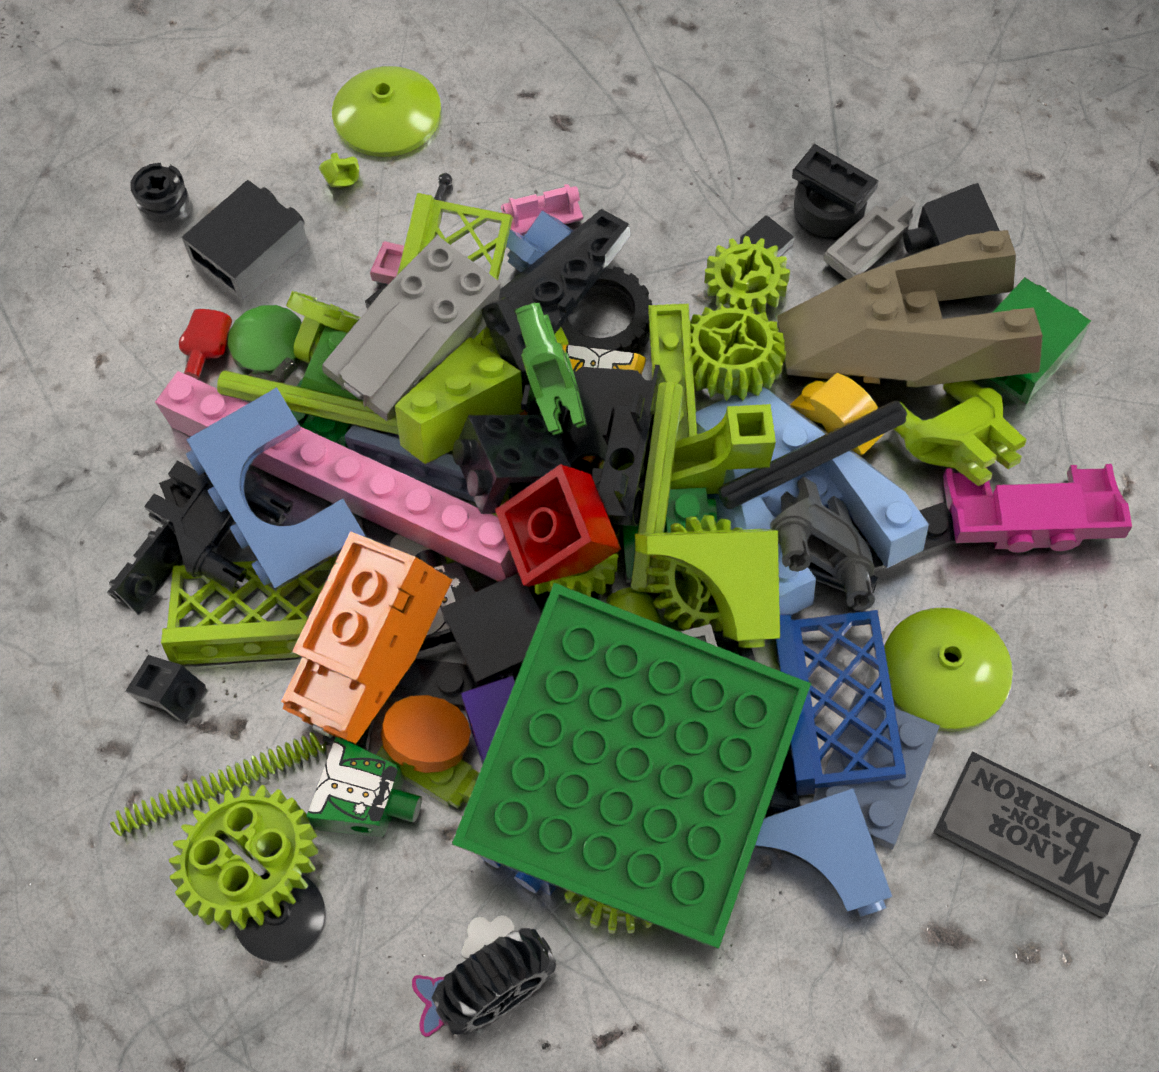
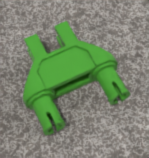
(548, 369)

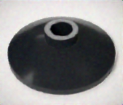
(292, 932)

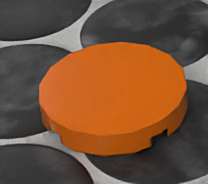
(425, 733)

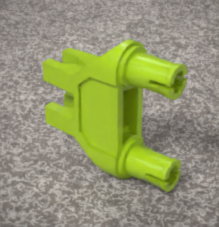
(966, 435)

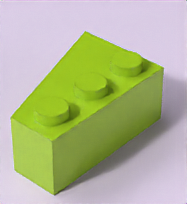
(462, 385)

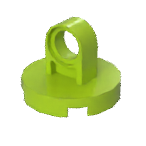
(316, 317)

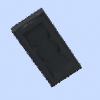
(835, 179)

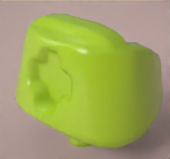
(340, 171)

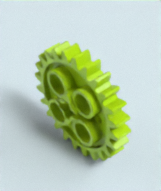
(211, 888)

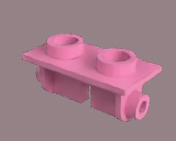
(560, 203)

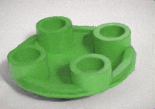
(263, 337)

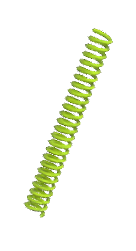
(223, 781)

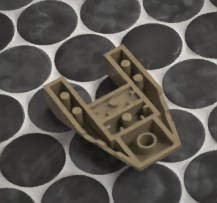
(893, 326)

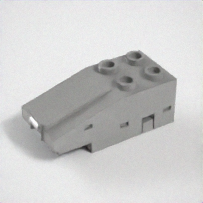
(412, 327)

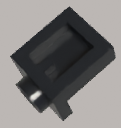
(167, 687)

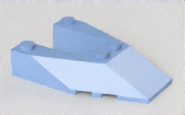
(873, 501)

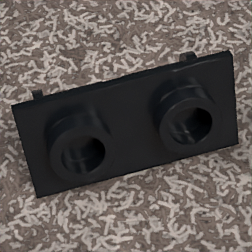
(152, 566)

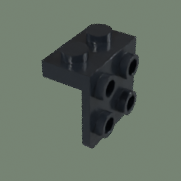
(502, 452)

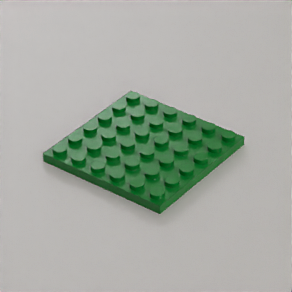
(633, 766)

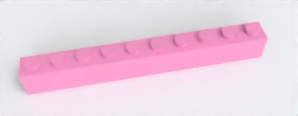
(364, 484)

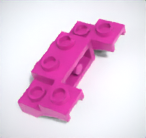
(1038, 514)

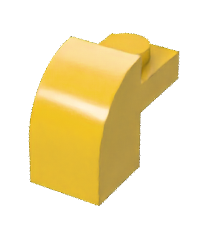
(836, 404)

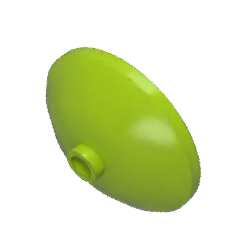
(386, 111)
(942, 691)

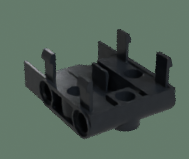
(618, 430)

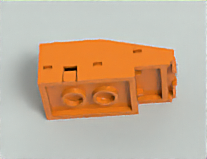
(362, 636)

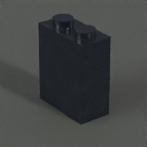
(245, 238)

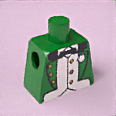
(360, 793)

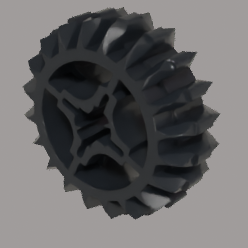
(493, 981)

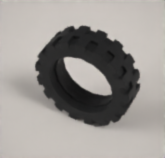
(628, 290)

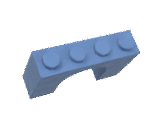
(226, 454)

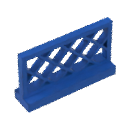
(804, 743)

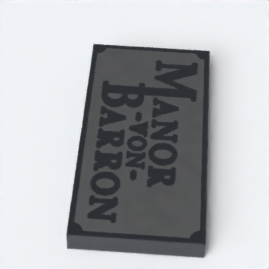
(1038, 834)

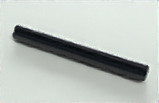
(812, 454)

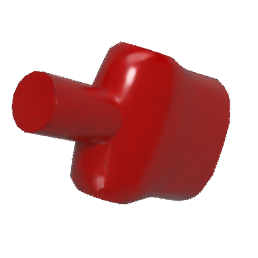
(204, 338)

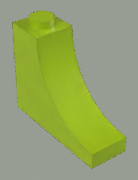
(737, 569)

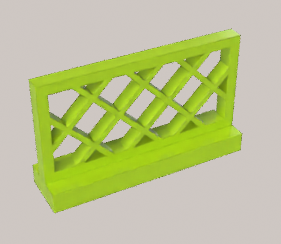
(425, 227)
(244, 641)

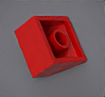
(557, 527)

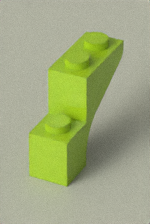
(737, 442)

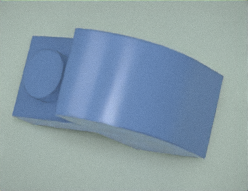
(539, 239)

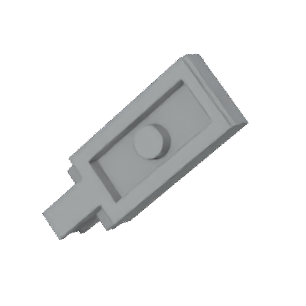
(870, 238)

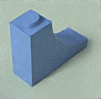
(837, 843)

